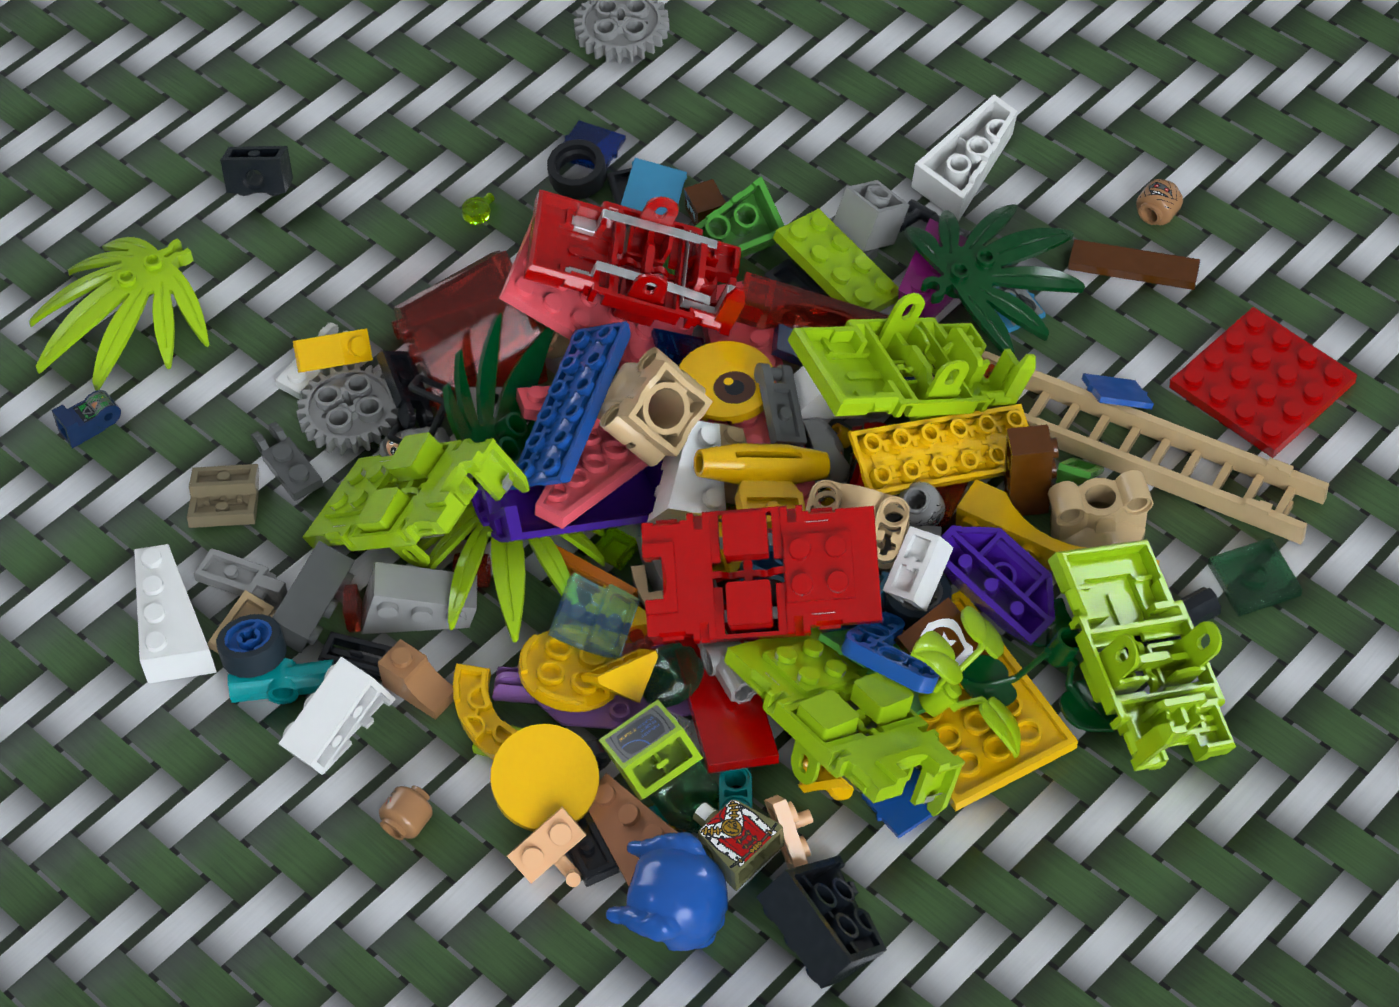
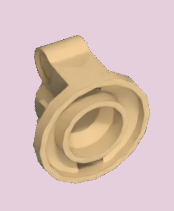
(1100, 510)

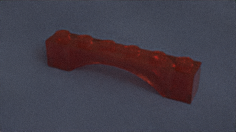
(775, 302)

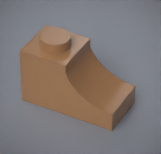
(415, 680)

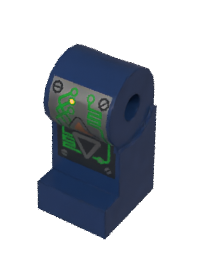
(86, 417)

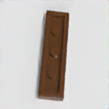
(1134, 264)

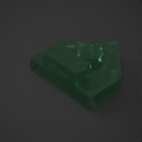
(683, 796)

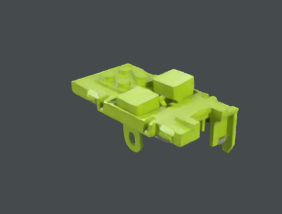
(412, 495)
(809, 696)

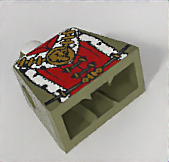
(738, 839)

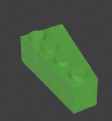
(743, 221)

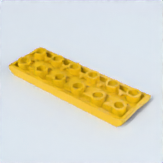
(935, 449)

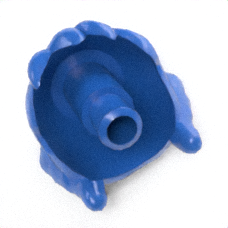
(674, 893)

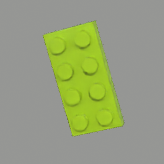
(836, 262)

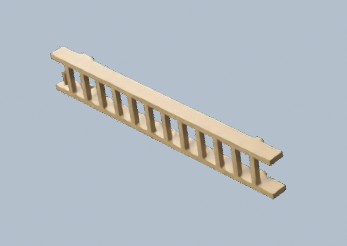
(1170, 434)

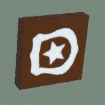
(947, 622)

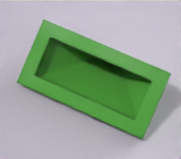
(1077, 471)

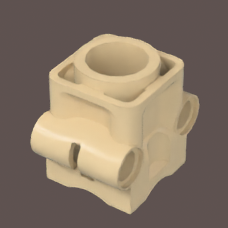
(653, 407)

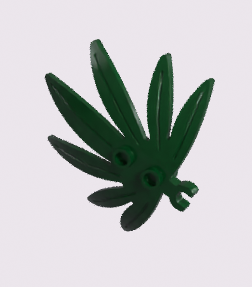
(974, 269)
(508, 424)

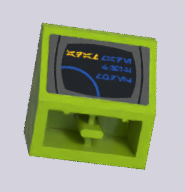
(650, 749)

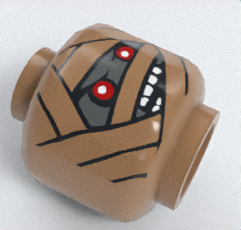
(1159, 202)

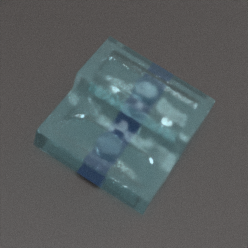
(594, 617)

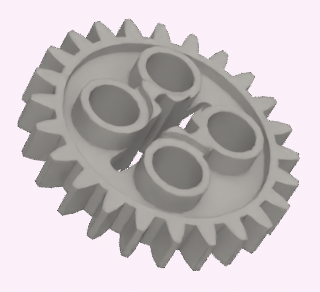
(621, 28)
(347, 409)

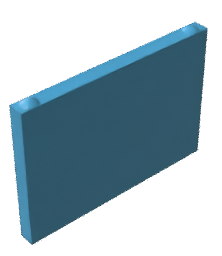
(651, 181)

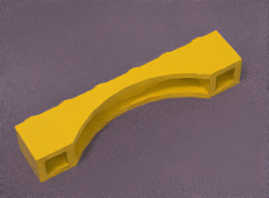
(991, 507)

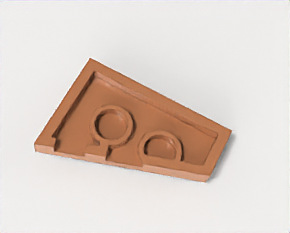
(622, 820)

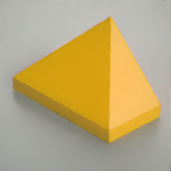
(625, 675)

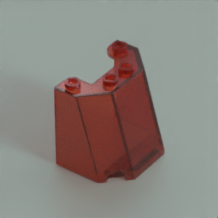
(458, 317)

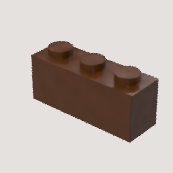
(1030, 468)

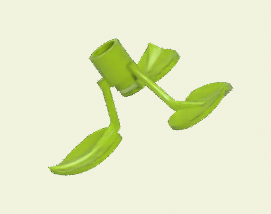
(940, 656)

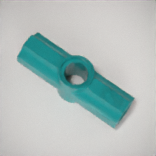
(281, 684)

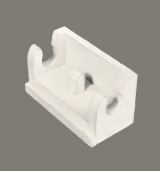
(918, 568)

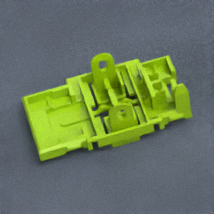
(865, 365)
(1123, 594)

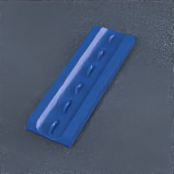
(573, 404)

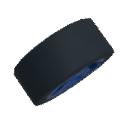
(251, 645)

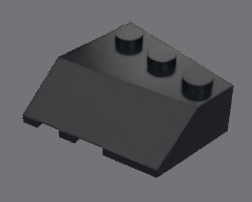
(822, 920)

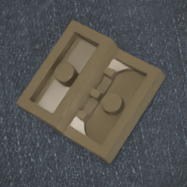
(223, 495)

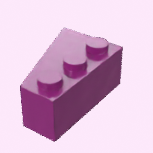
(918, 271)

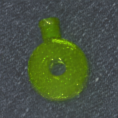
(477, 209)

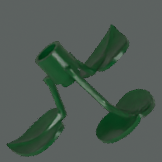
(990, 676)

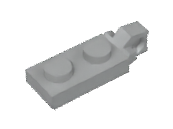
(237, 575)

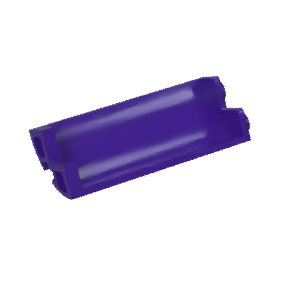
(515, 519)

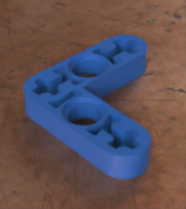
(874, 648)

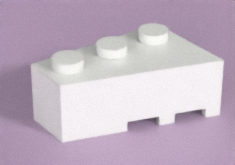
(680, 488)

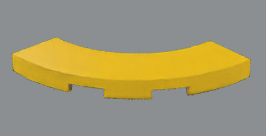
(476, 709)

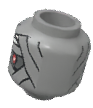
(925, 504)

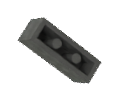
(313, 596)

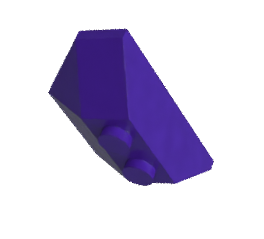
(1001, 580)

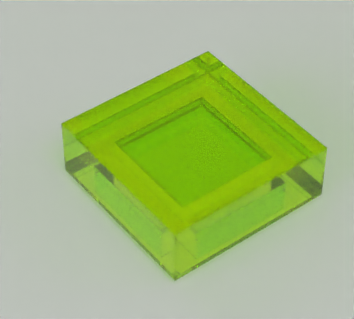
(617, 547)

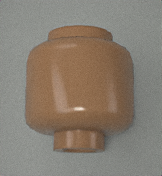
(405, 812)

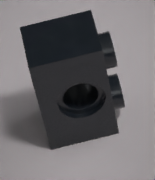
(270, 161)

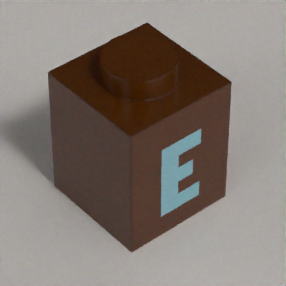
(702, 200)

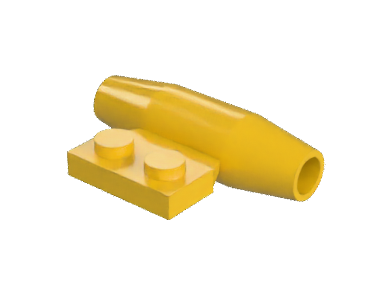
(763, 472)

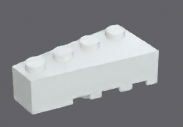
(962, 160)

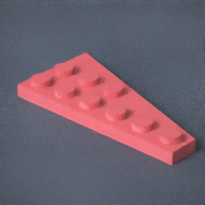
(600, 471)

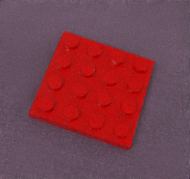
(1263, 381)

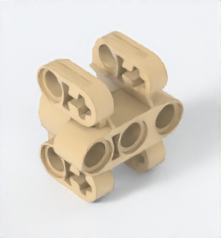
(884, 504)

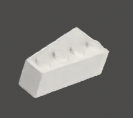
(167, 624)

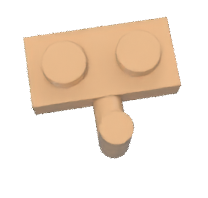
(795, 846)
(548, 847)

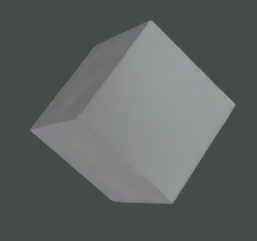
(870, 215)

